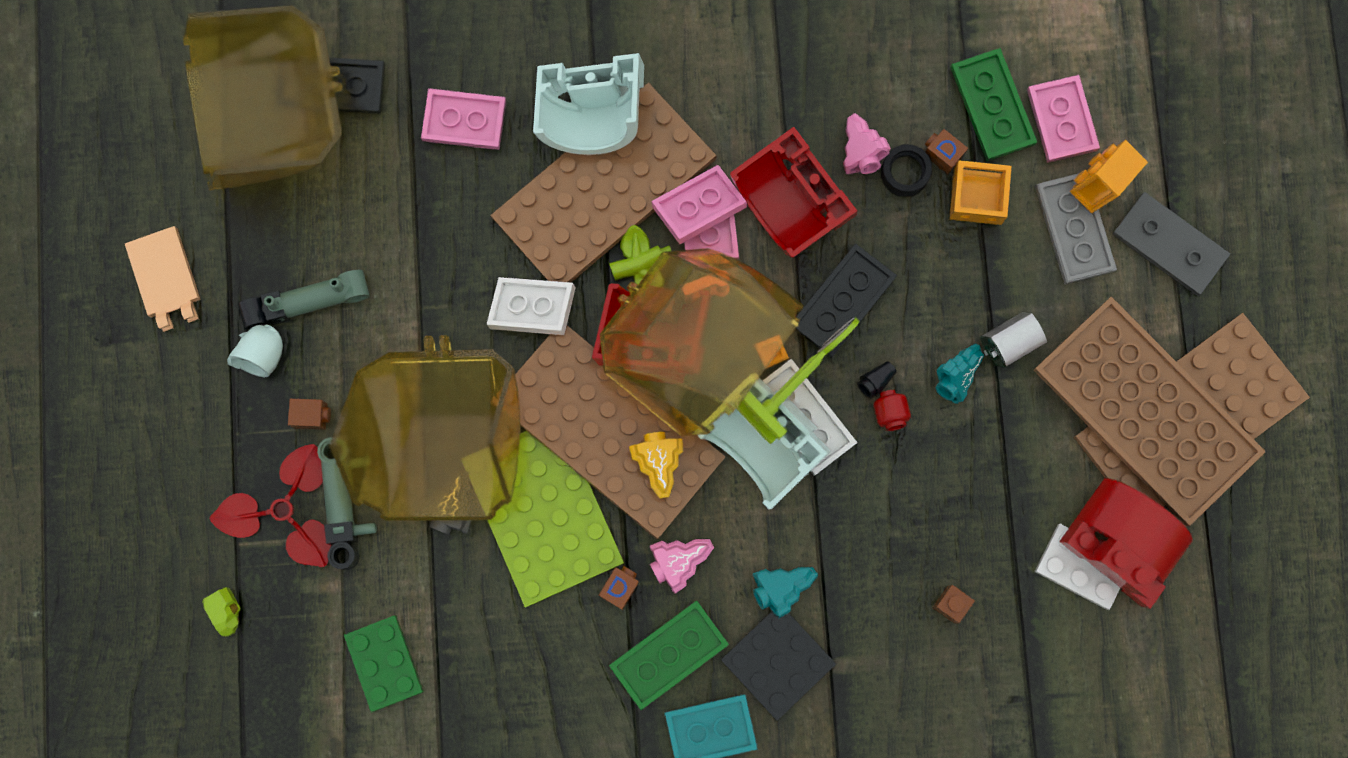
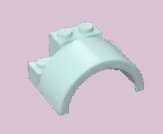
(601, 108)
(775, 465)

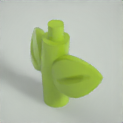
(639, 256)

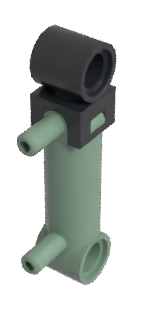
(280, 307)
(340, 524)

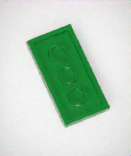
(993, 104)
(668, 655)

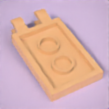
(164, 276)

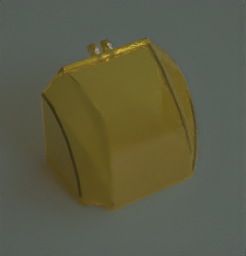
(237, 75)
(696, 336)
(431, 434)

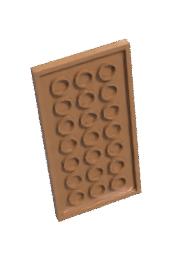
(590, 201)
(1238, 374)
(1149, 411)
(594, 421)

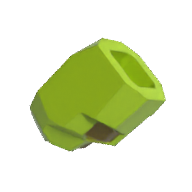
(223, 611)

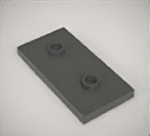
(1171, 244)

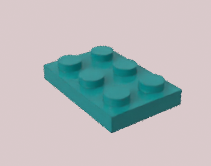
(712, 729)

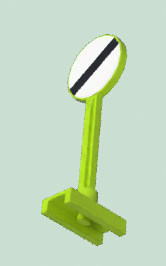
(762, 415)

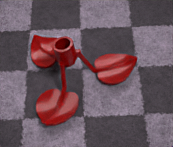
(239, 513)

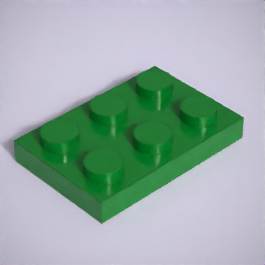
(383, 663)

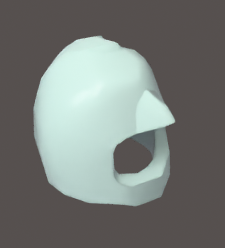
(259, 349)

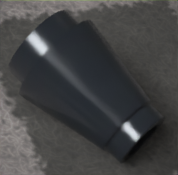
(875, 380)

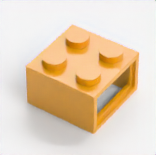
(1108, 173)
(980, 194)

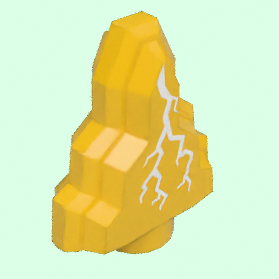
(658, 460)

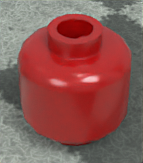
(892, 410)

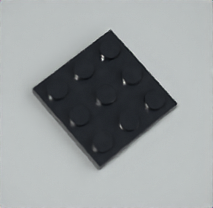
(778, 663)

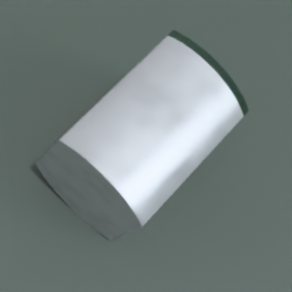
(1013, 339)

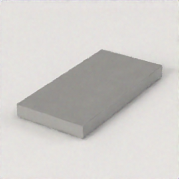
(1074, 232)

